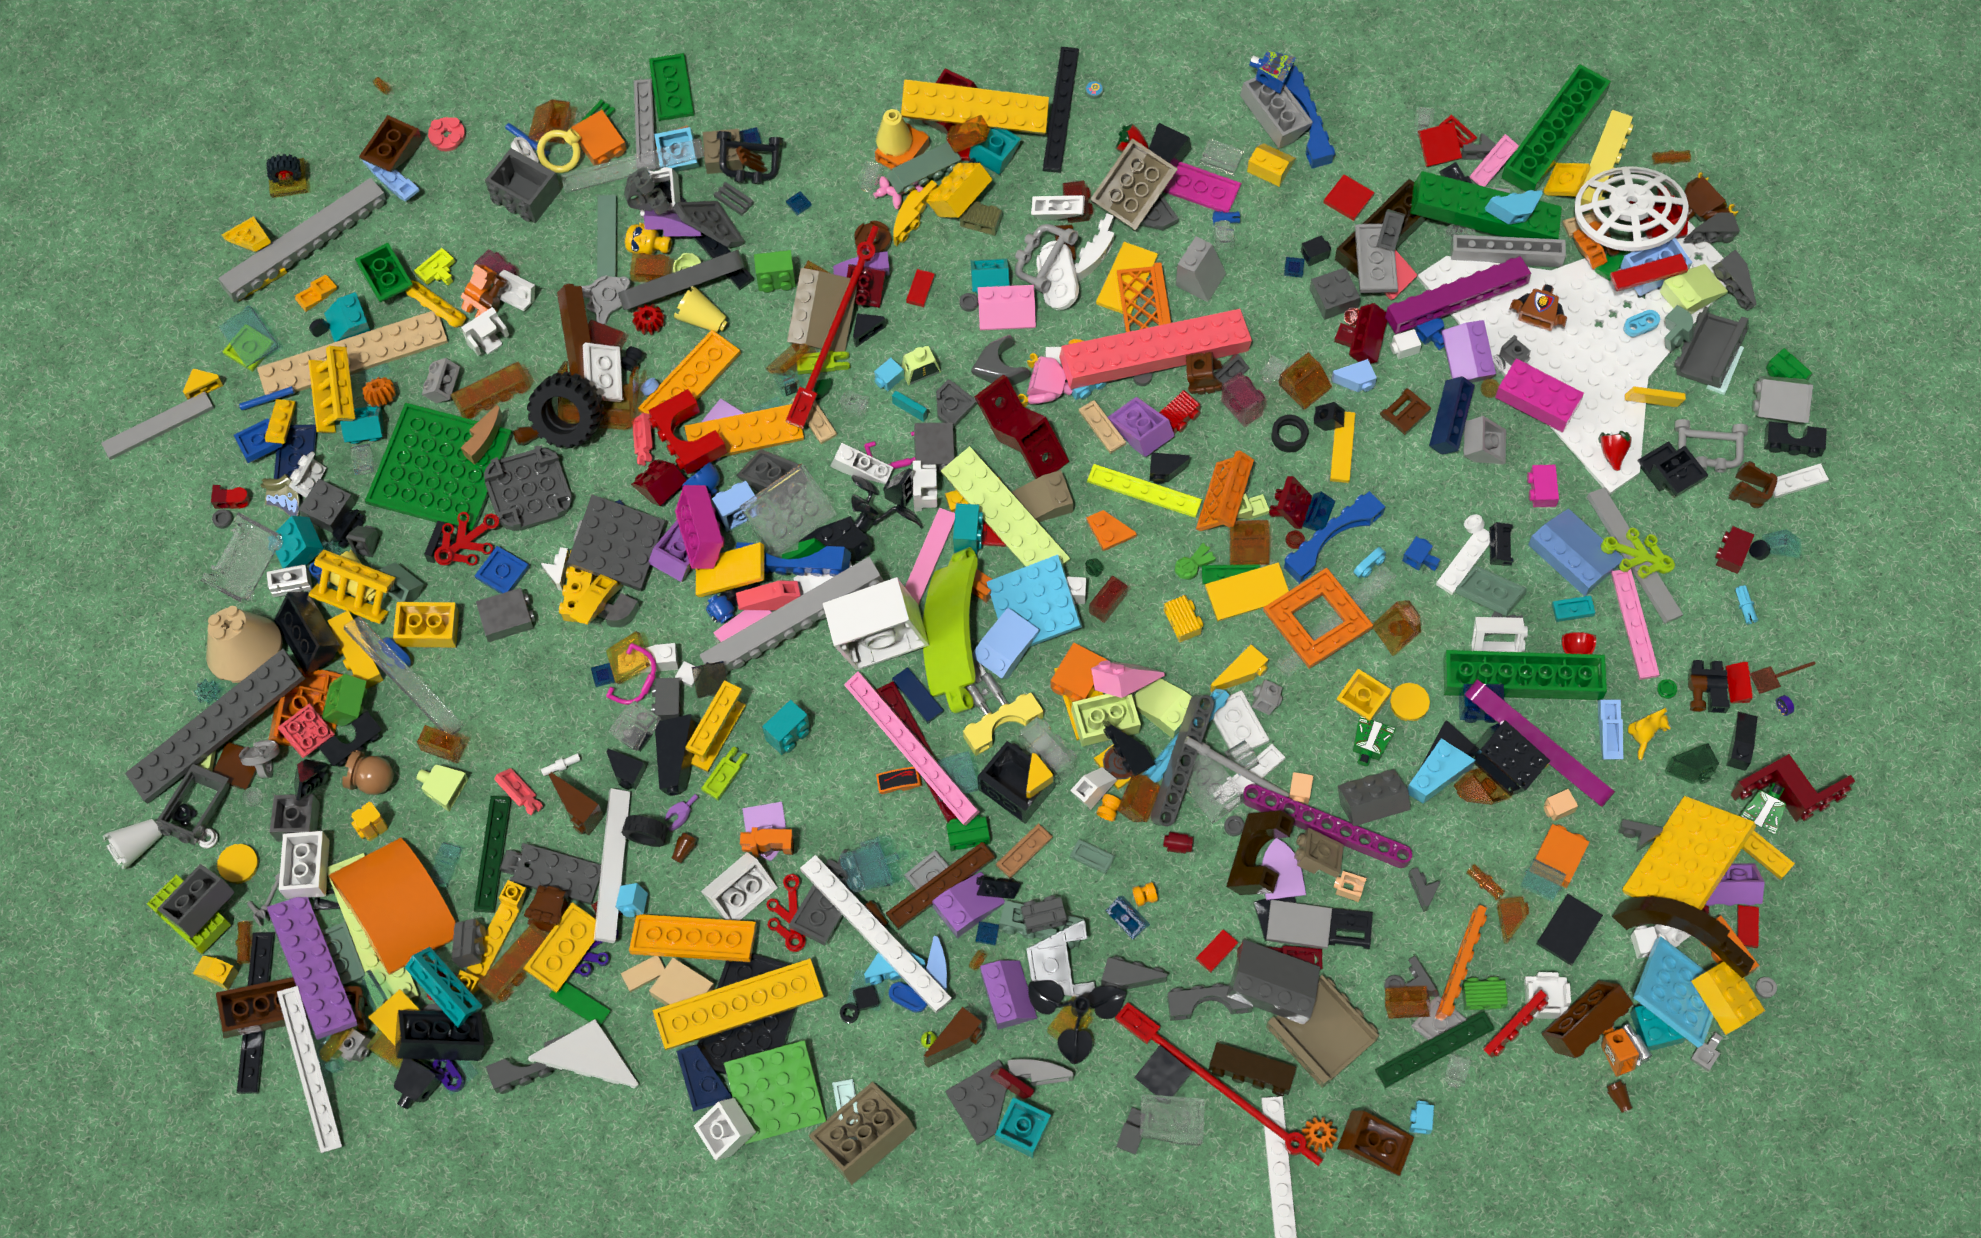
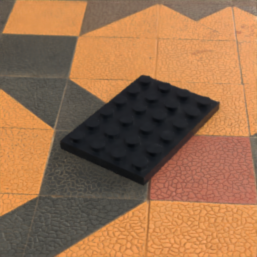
(751, 1037)

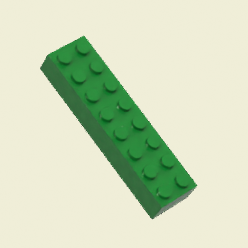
(1556, 129)
(1465, 206)
(1528, 673)

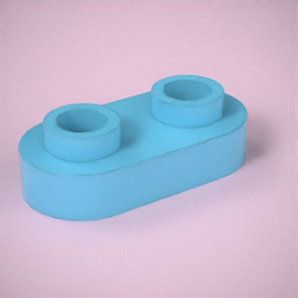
(1640, 323)
(1365, 567)

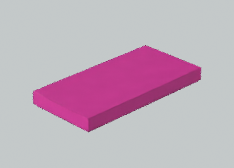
(1203, 188)

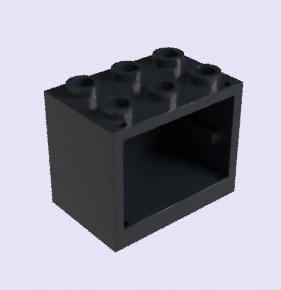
(1508, 758)
(1007, 780)

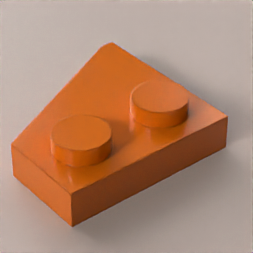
(1109, 530)

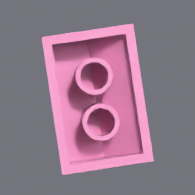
(1006, 307)

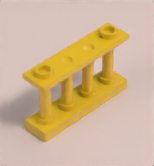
(340, 393)
(357, 572)
(715, 726)

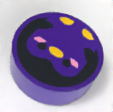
(1785, 705)

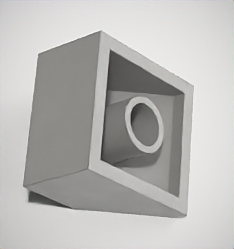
(1484, 441)

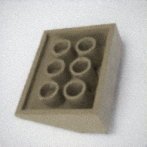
(1133, 184)
(815, 309)
(878, 1129)

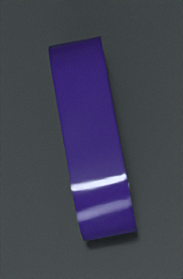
(452, 1070)

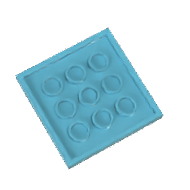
(1038, 595)
(1670, 995)

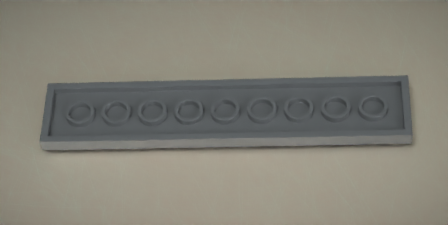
(215, 726)

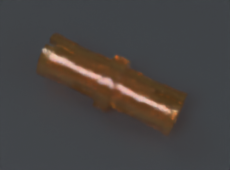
(1671, 157)
(1485, 882)
(243, 942)

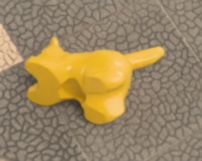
(1645, 729)

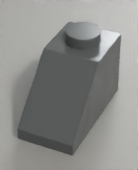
(363, 540)

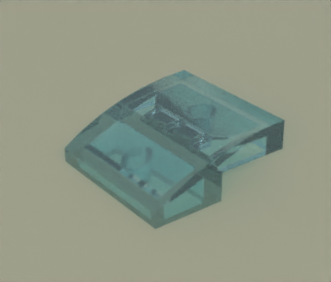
(961, 771)

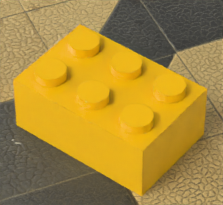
(959, 189)
(426, 624)
(1728, 997)

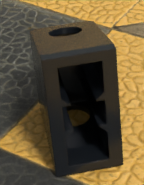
(416, 1081)

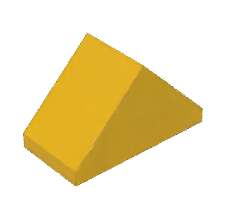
(201, 382)
(1038, 777)

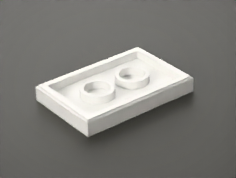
(603, 370)
(1239, 723)

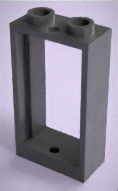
(203, 777)

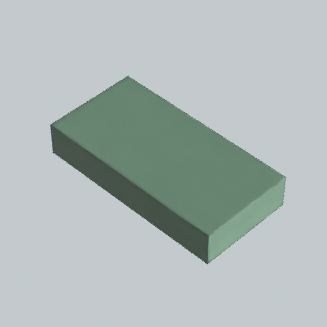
(1092, 856)

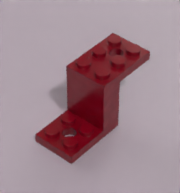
(1021, 428)
(1798, 793)

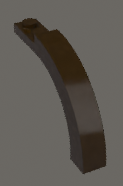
(1687, 919)

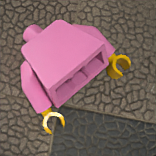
(1046, 381)

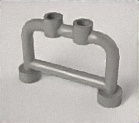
(1032, 240)
(1720, 464)

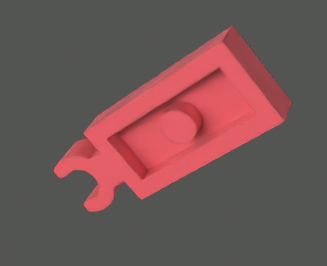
(642, 438)
(518, 790)

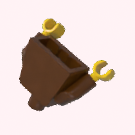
(1705, 200)

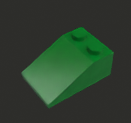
(383, 272)

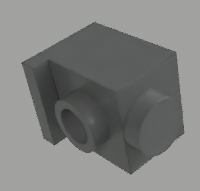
(1514, 349)

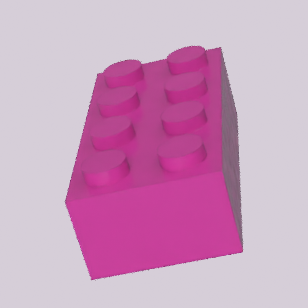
(1539, 395)
(699, 527)

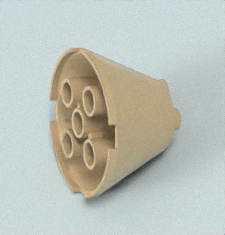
(240, 643)

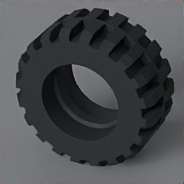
(550, 425)

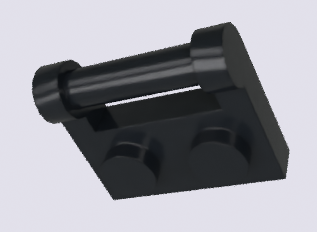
(1353, 922)

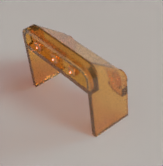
(616, 414)

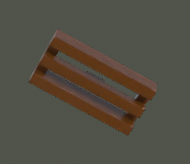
(751, 159)

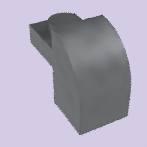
(621, 612)

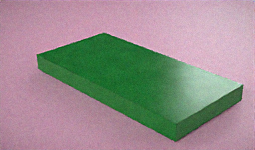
(671, 87)

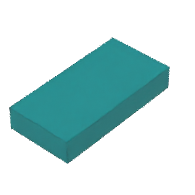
(909, 406)

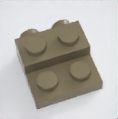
(1318, 852)

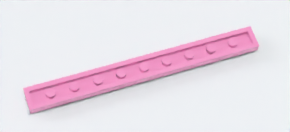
(912, 748)

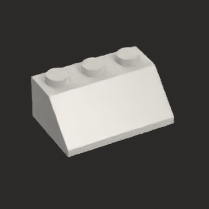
(739, 888)

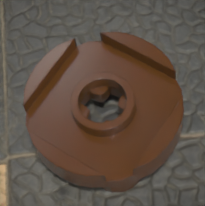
(882, 240)

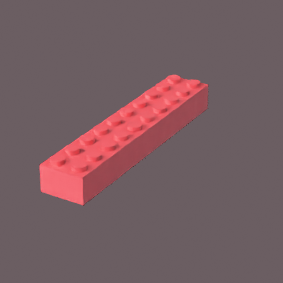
(1153, 348)

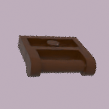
(1410, 415)

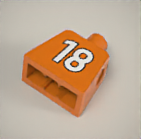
(1619, 1051)

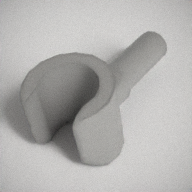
(258, 914)

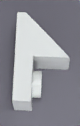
(558, 571)

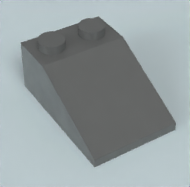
(765, 469)

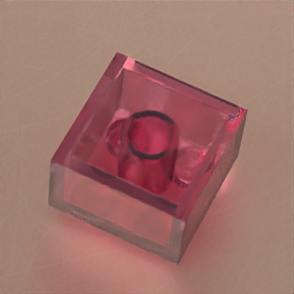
(1242, 399)

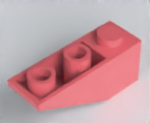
(768, 596)

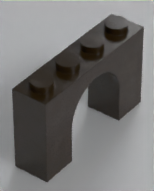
(1257, 830)

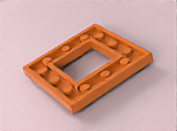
(1326, 585)

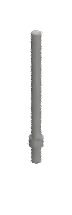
(1204, 750)

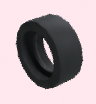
(1289, 446)

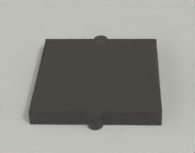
(708, 678)

